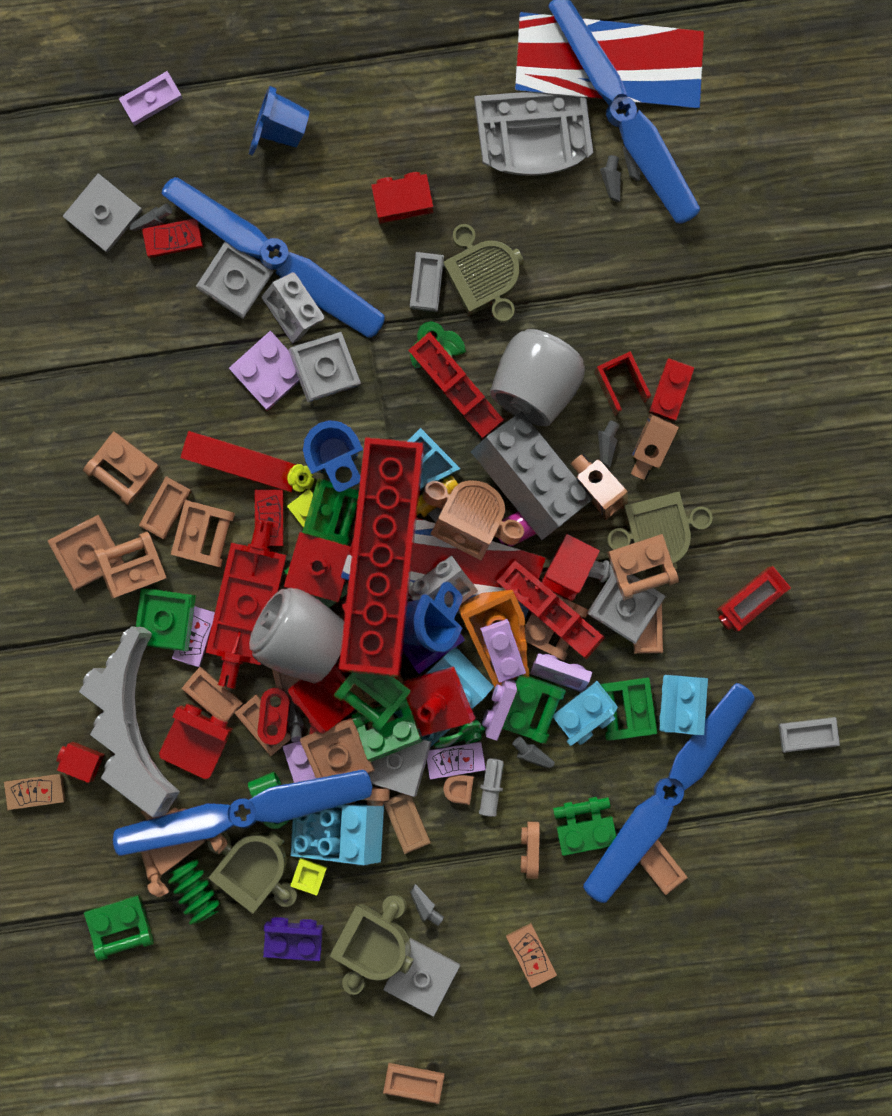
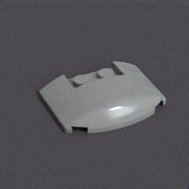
(533, 132)

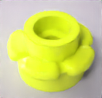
(295, 473)

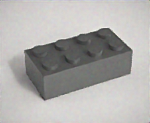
(531, 475)

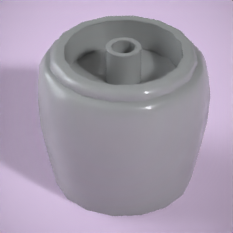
(537, 376)
(297, 636)

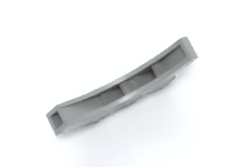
(117, 728)

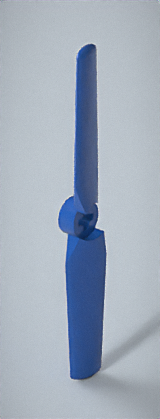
(636, 129)
(323, 288)
(271, 805)
(652, 815)

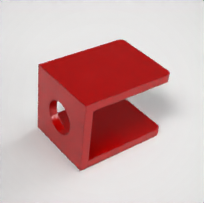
(635, 374)
(570, 567)

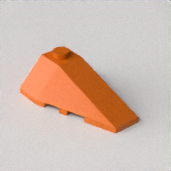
(489, 609)

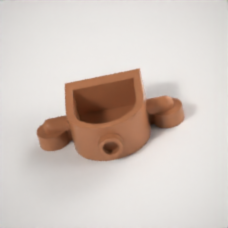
(471, 516)

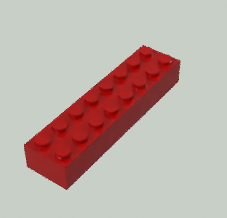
(382, 557)

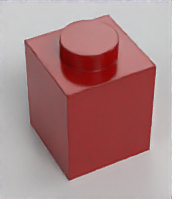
(79, 761)

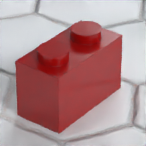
(402, 197)

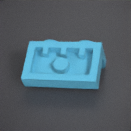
(683, 704)
(585, 713)

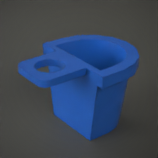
(279, 121)
(331, 447)
(432, 622)

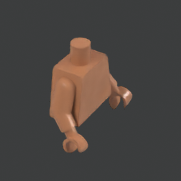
(162, 859)

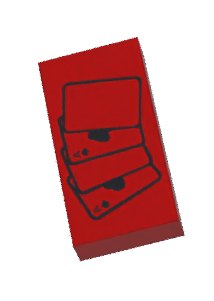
(172, 238)
(270, 508)

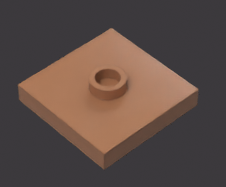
(76, 551)
(336, 750)

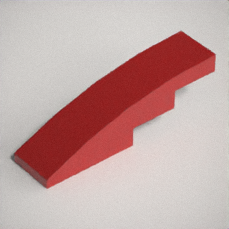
(456, 385)
(237, 461)
(551, 610)

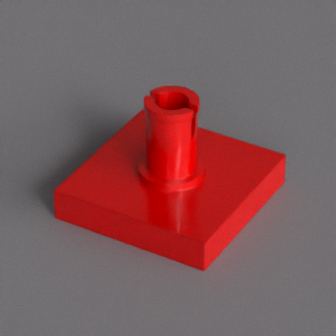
(317, 567)
(438, 701)

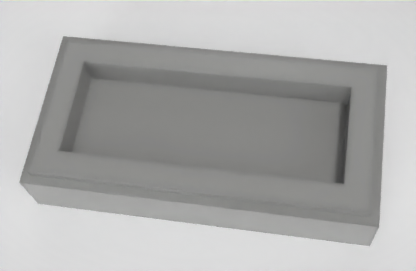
(426, 282)
(809, 734)

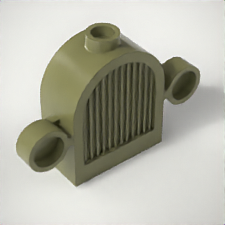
(483, 273)
(657, 517)
(253, 870)
(373, 945)

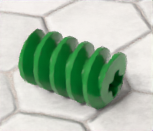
(193, 892)

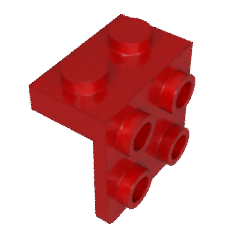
(318, 699)
(195, 741)

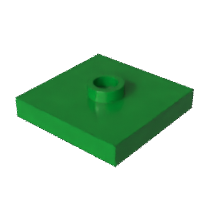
(167, 618)

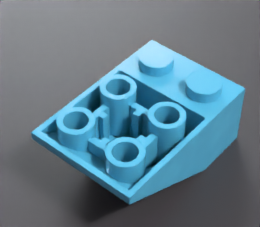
(472, 681)
(340, 834)

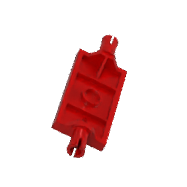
(247, 585)

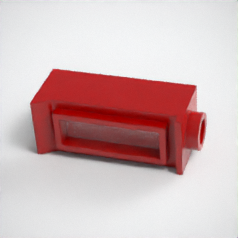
(752, 599)

